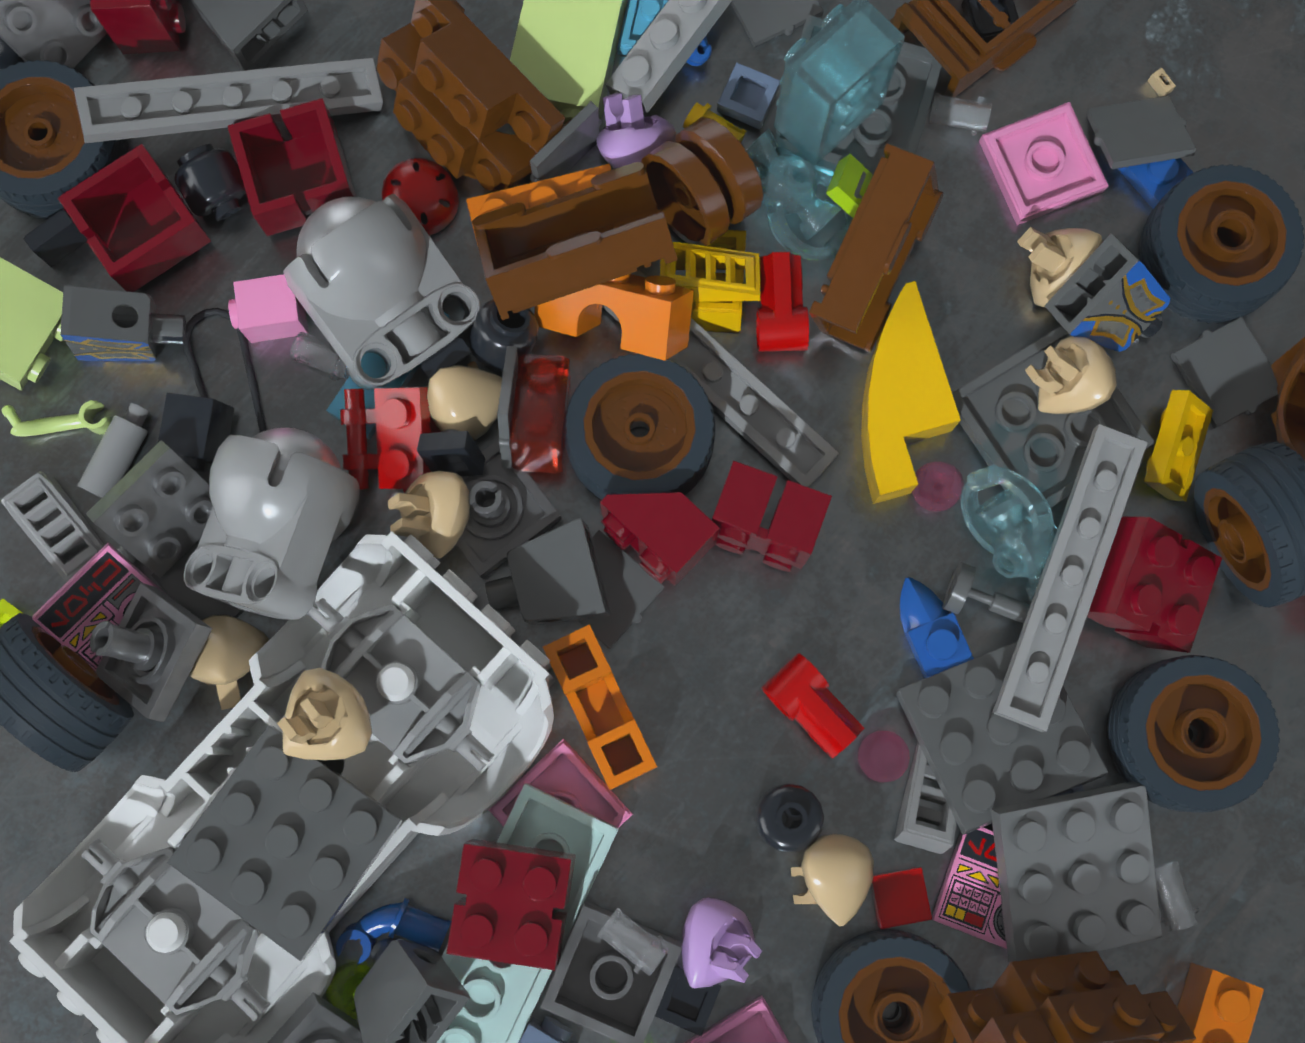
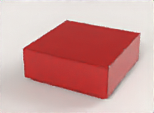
(900, 897)

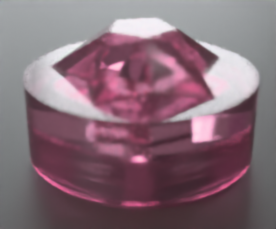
(938, 486)

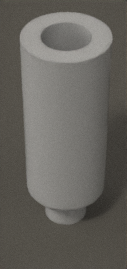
(115, 451)

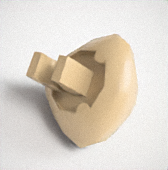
(1056, 258)
(1075, 377)
(464, 399)
(433, 511)
(227, 656)
(325, 718)
(836, 875)

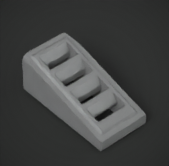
(31, 492)
(917, 835)

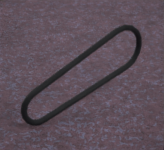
(246, 357)

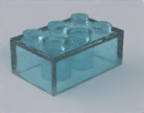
(836, 78)

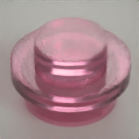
(883, 756)

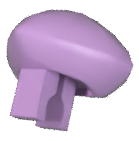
(629, 133)
(716, 943)

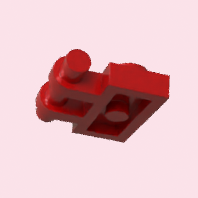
(399, 420)

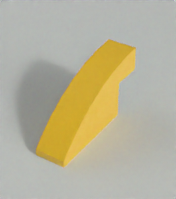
(903, 398)

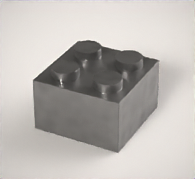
(598, 983)

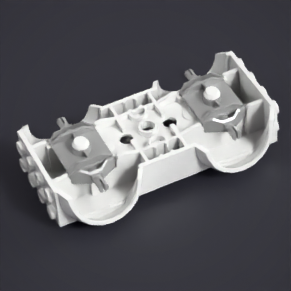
(452, 732)

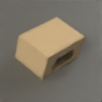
(1161, 83)

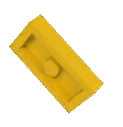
(1178, 445)

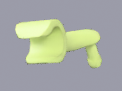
(59, 423)

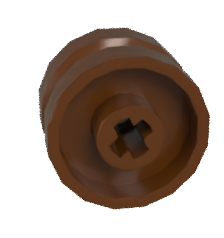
(703, 181)

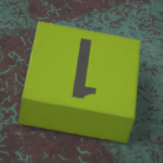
(849, 184)

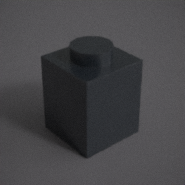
(195, 427)

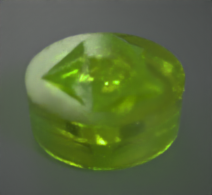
(343, 987)

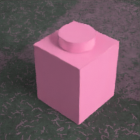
(266, 309)

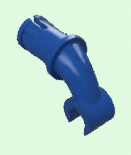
(398, 920)

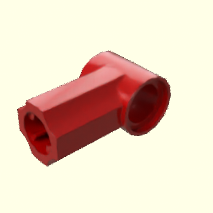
(781, 319)
(805, 697)

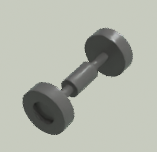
(961, 588)

